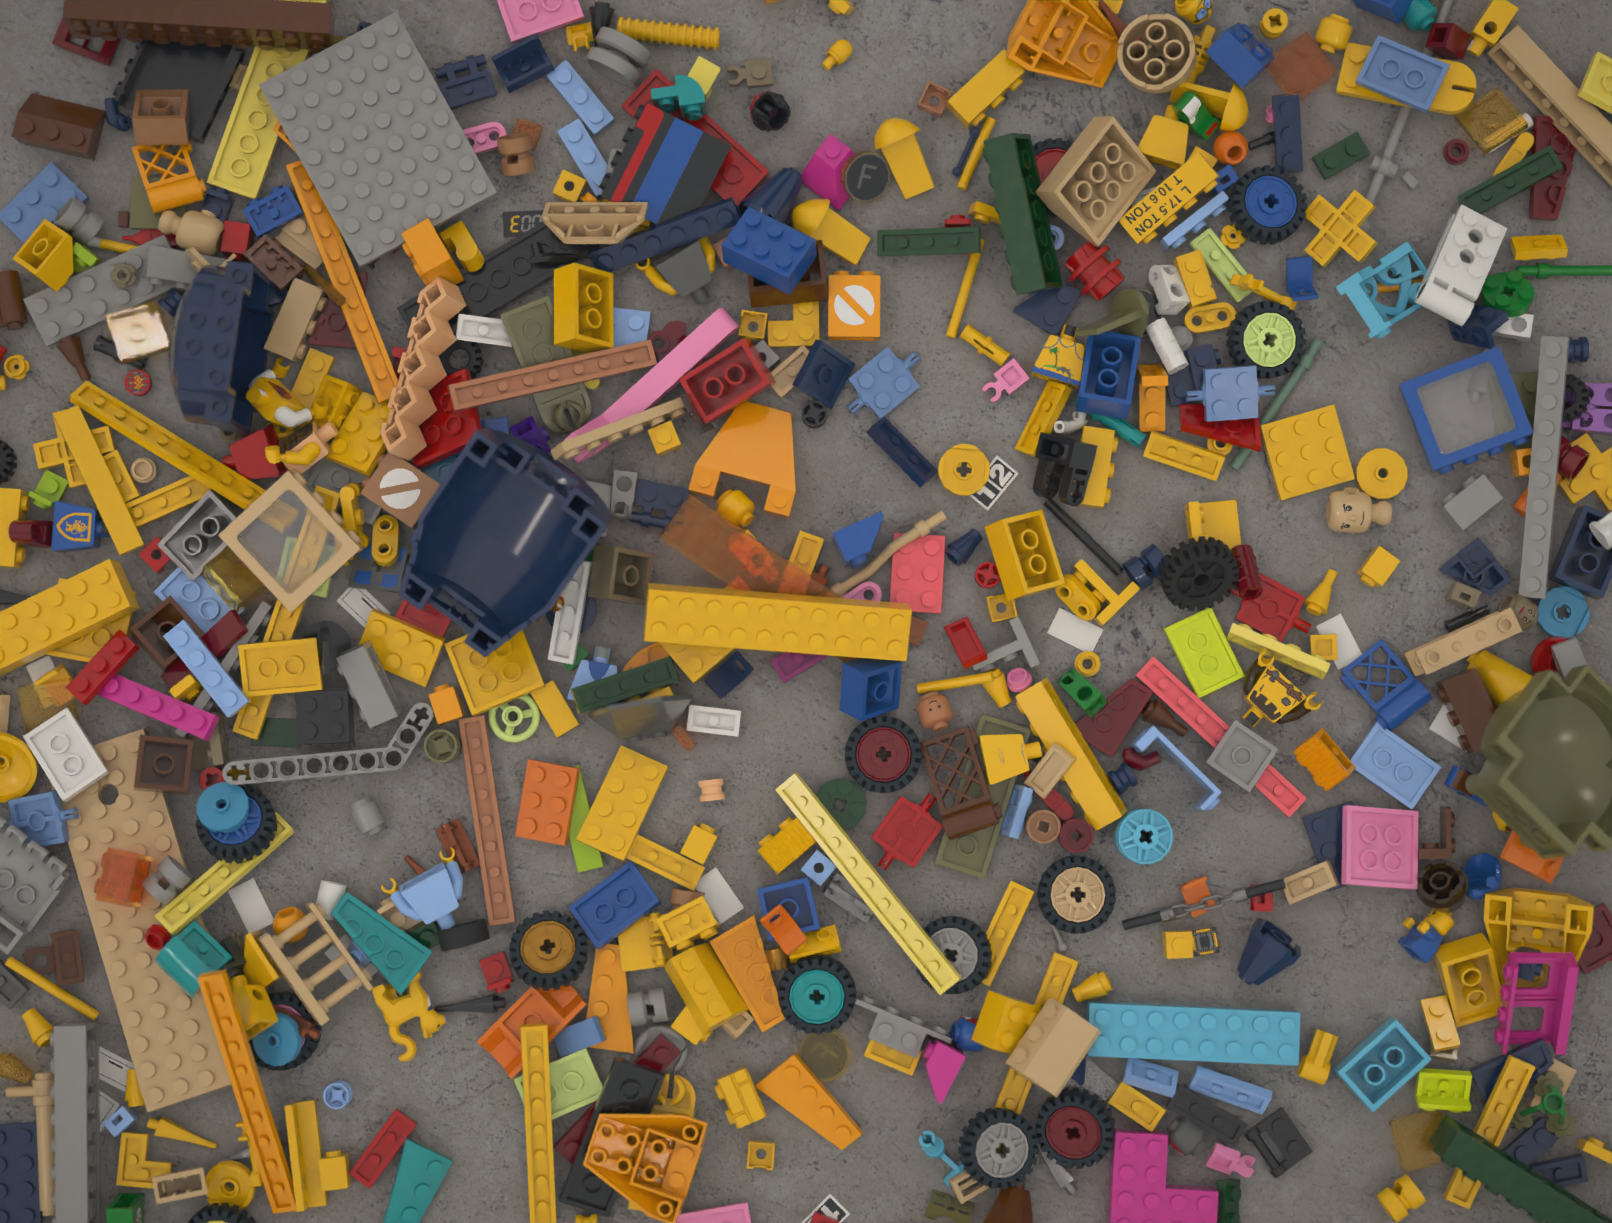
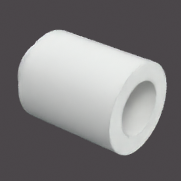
(329, 896)

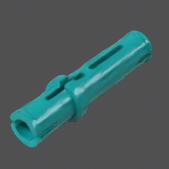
(1121, 427)

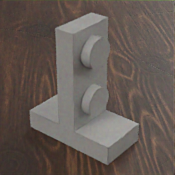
(1010, 650)

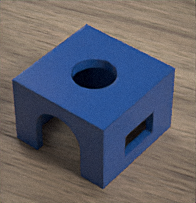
(1230, 178)

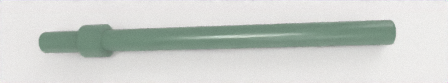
(1304, 364)

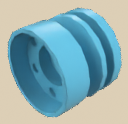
(1128, 834)

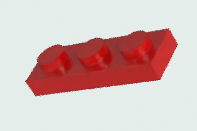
(102, 667)
(383, 1148)

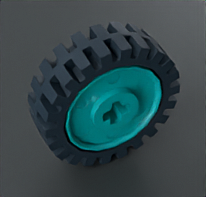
(797, 995)

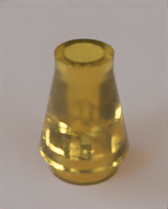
(14, 1069)

